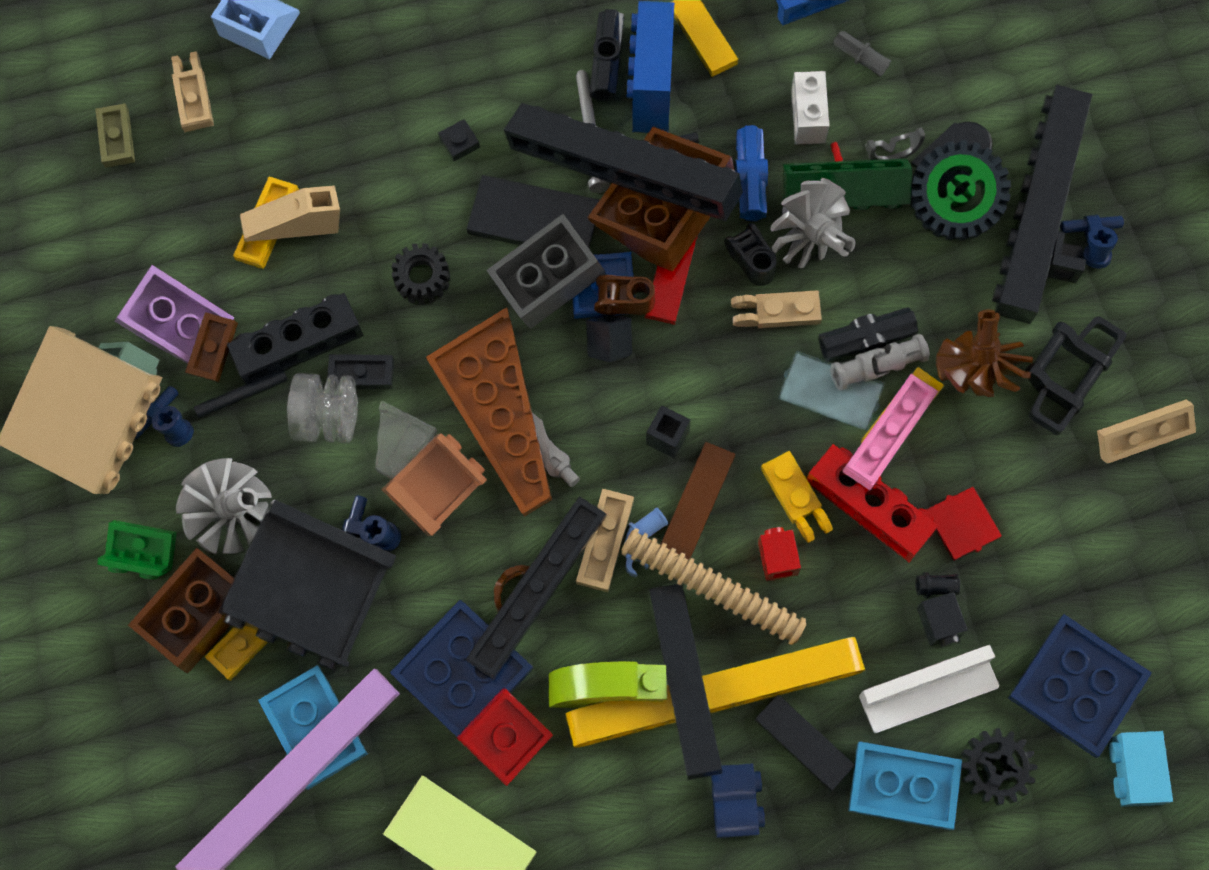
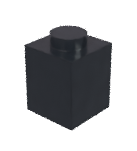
(668, 431)
(942, 620)

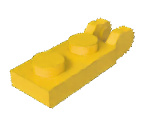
(795, 494)

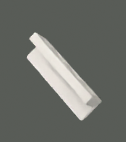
(929, 689)

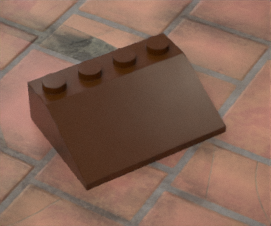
(649, 225)

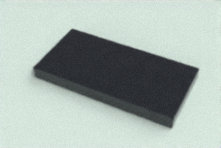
(518, 211)

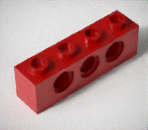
(877, 520)

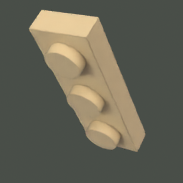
(1146, 431)
(604, 547)

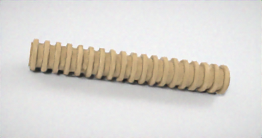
(714, 586)

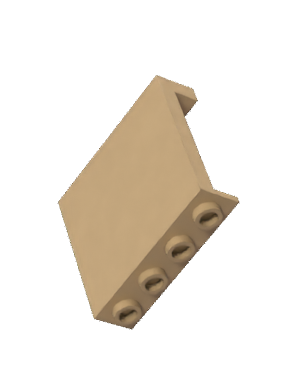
(79, 411)

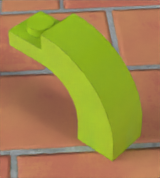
(606, 681)

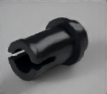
(937, 584)

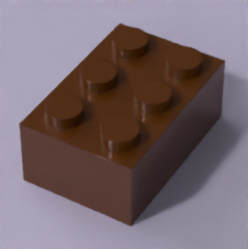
(184, 613)

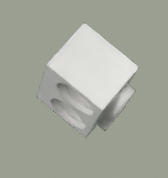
(810, 107)

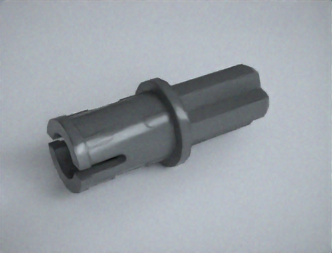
(862, 53)

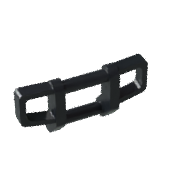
(1100, 362)

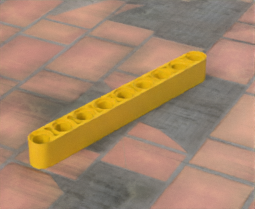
(723, 691)

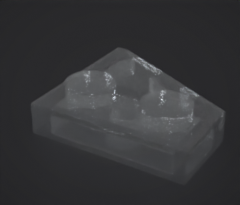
(399, 439)

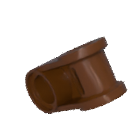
(621, 295)

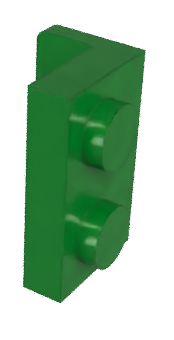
(138, 549)

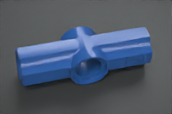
(753, 173)

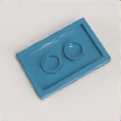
(299, 708)
(905, 785)

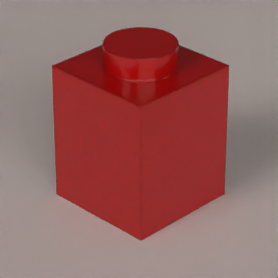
(779, 554)

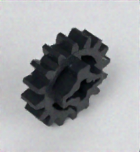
(1012, 772)

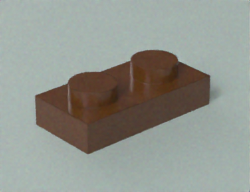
(211, 347)

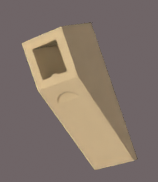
(294, 215)

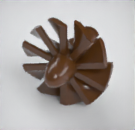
(980, 359)

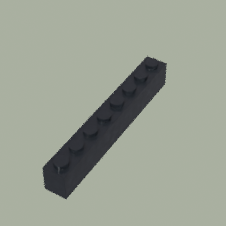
(624, 161)
(1042, 205)

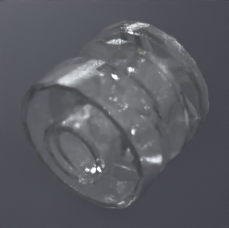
(317, 408)

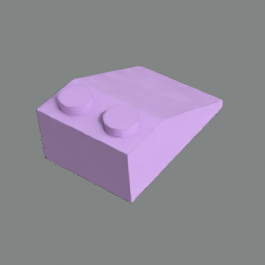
(166, 313)

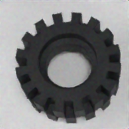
(417, 257)

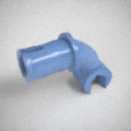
(649, 524)

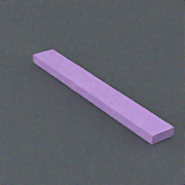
(291, 775)

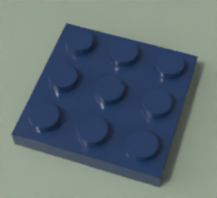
(444, 680)
(1079, 686)

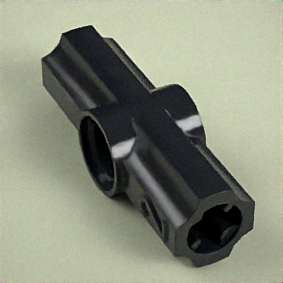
(607, 41)
(868, 334)

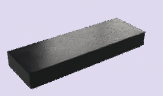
(804, 742)

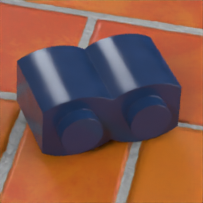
(736, 802)

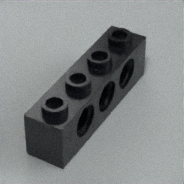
(287, 353)

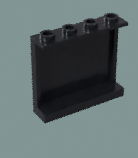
(305, 585)

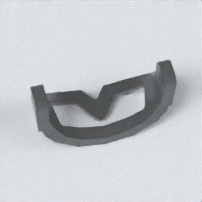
(916, 140)

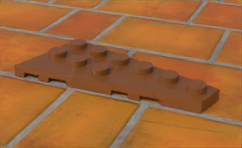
(491, 394)

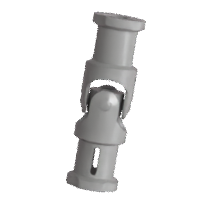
(879, 362)

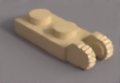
(191, 94)
(778, 309)

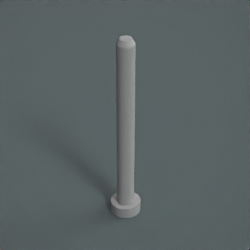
(595, 185)

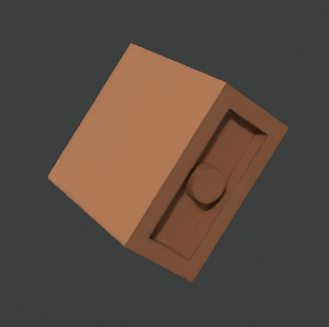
(435, 483)

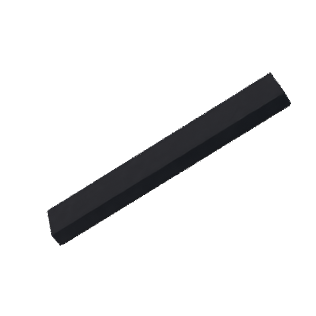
(536, 588)
(685, 682)

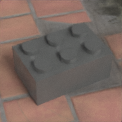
(546, 271)

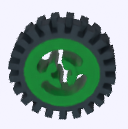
(982, 170)

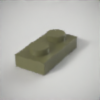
(115, 135)

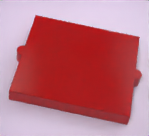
(964, 523)

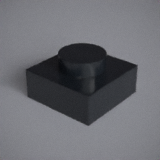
(459, 140)

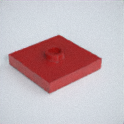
(504, 736)

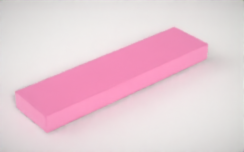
(890, 432)

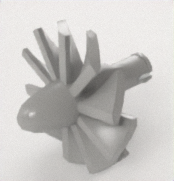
(815, 220)
(224, 494)

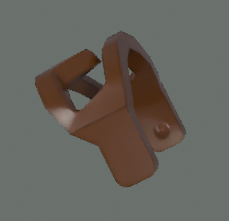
(507, 575)

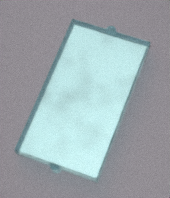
(811, 387)

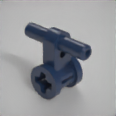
(1099, 236)
(168, 420)
(373, 529)

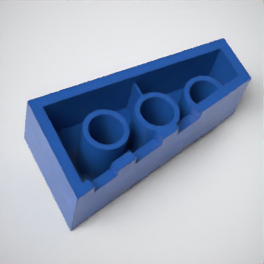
(651, 65)

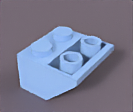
(254, 23)

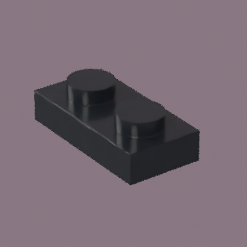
(367, 370)

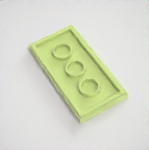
(452, 834)

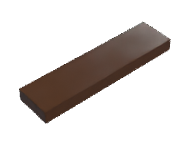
(698, 499)

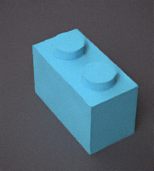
(1141, 769)

